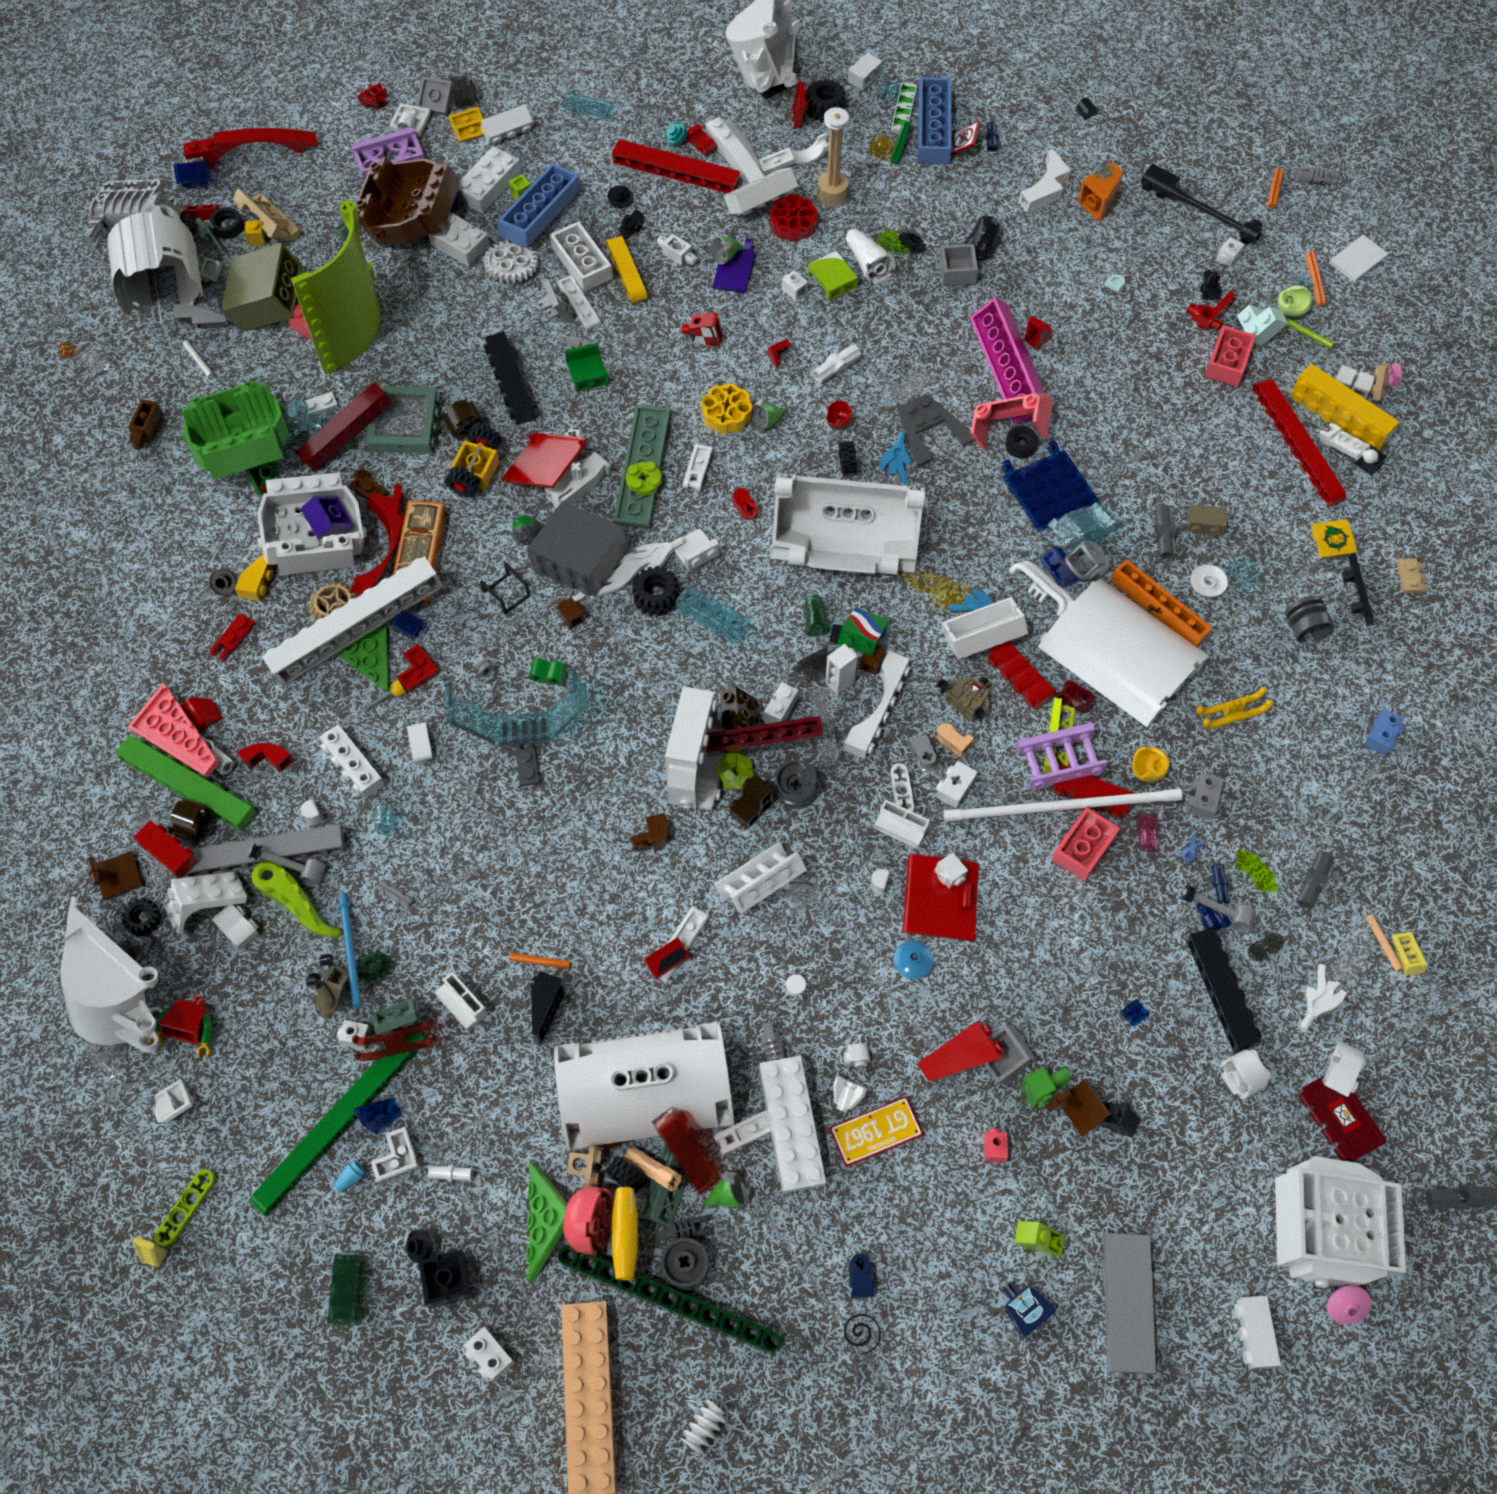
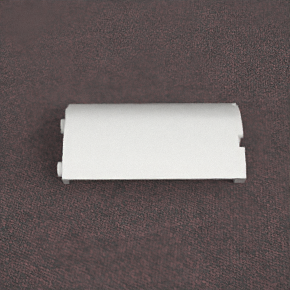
(1122, 651)

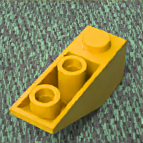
(254, 580)

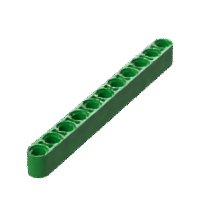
(328, 1129)

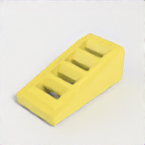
(1410, 966)
(149, 1252)

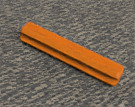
(1275, 188)

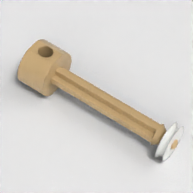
(833, 184)

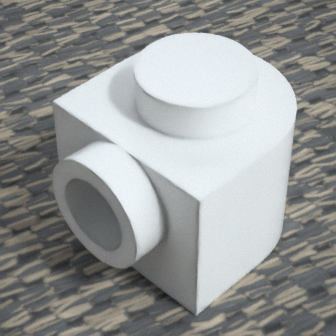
(857, 1055)

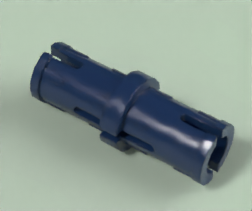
(991, 136)
(1220, 883)

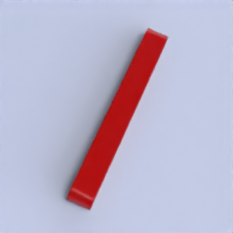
(1300, 442)

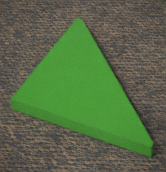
(370, 656)
(543, 1221)

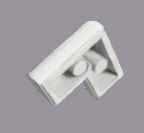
(401, 1158)

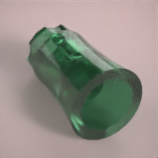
(815, 617)

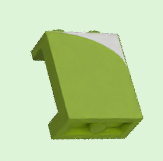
(833, 275)

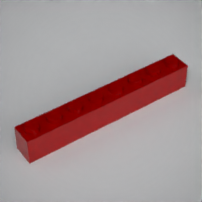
(675, 166)

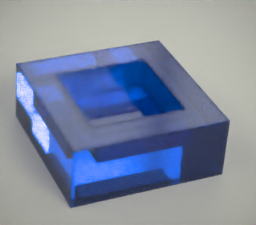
(1134, 1013)

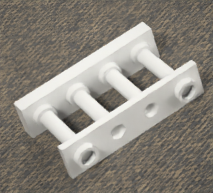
(760, 877)

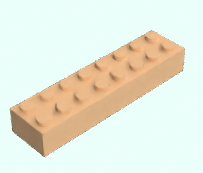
(588, 1399)

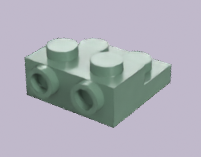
(395, 1016)

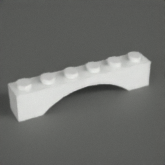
(862, 735)

